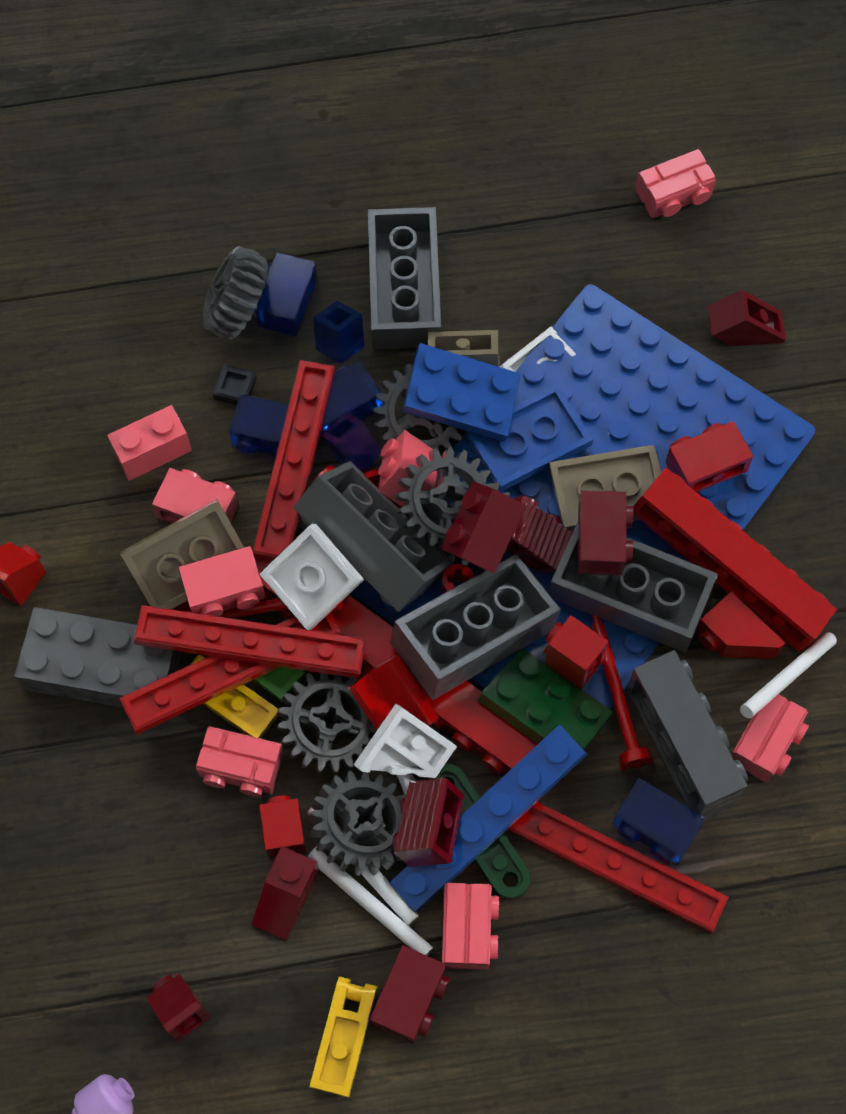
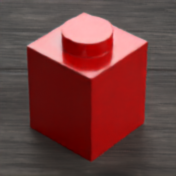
(282, 825)

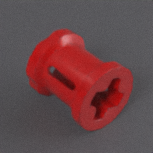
(453, 574)

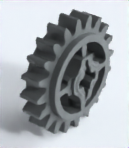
(439, 435)
(448, 484)
(314, 721)
(370, 802)

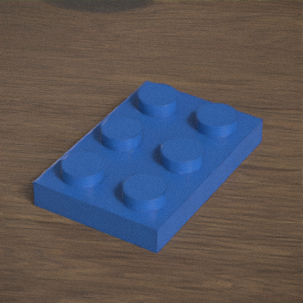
(461, 392)
(539, 432)

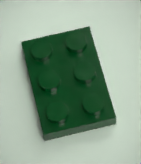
(540, 699)

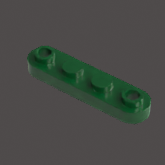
(500, 857)

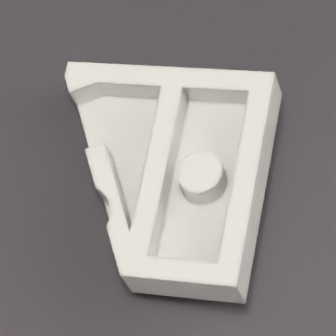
(405, 747)

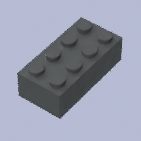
(403, 277)
(372, 535)
(653, 597)
(474, 626)
(88, 658)
(686, 735)

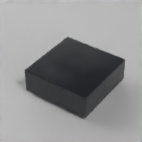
(233, 383)

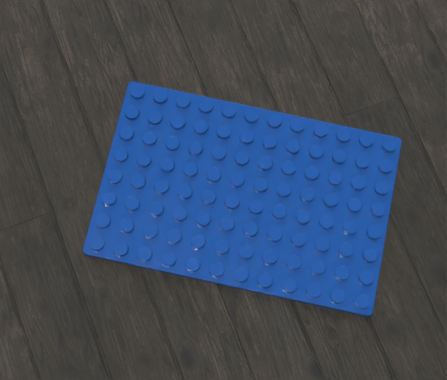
(631, 392)

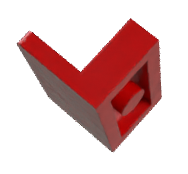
(391, 685)

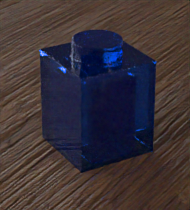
(338, 332)
(351, 442)

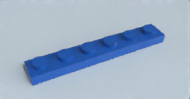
(494, 814)

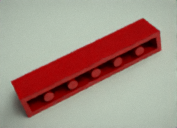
(742, 564)

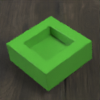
(280, 681)

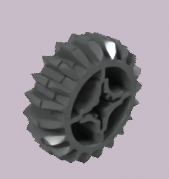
(234, 293)

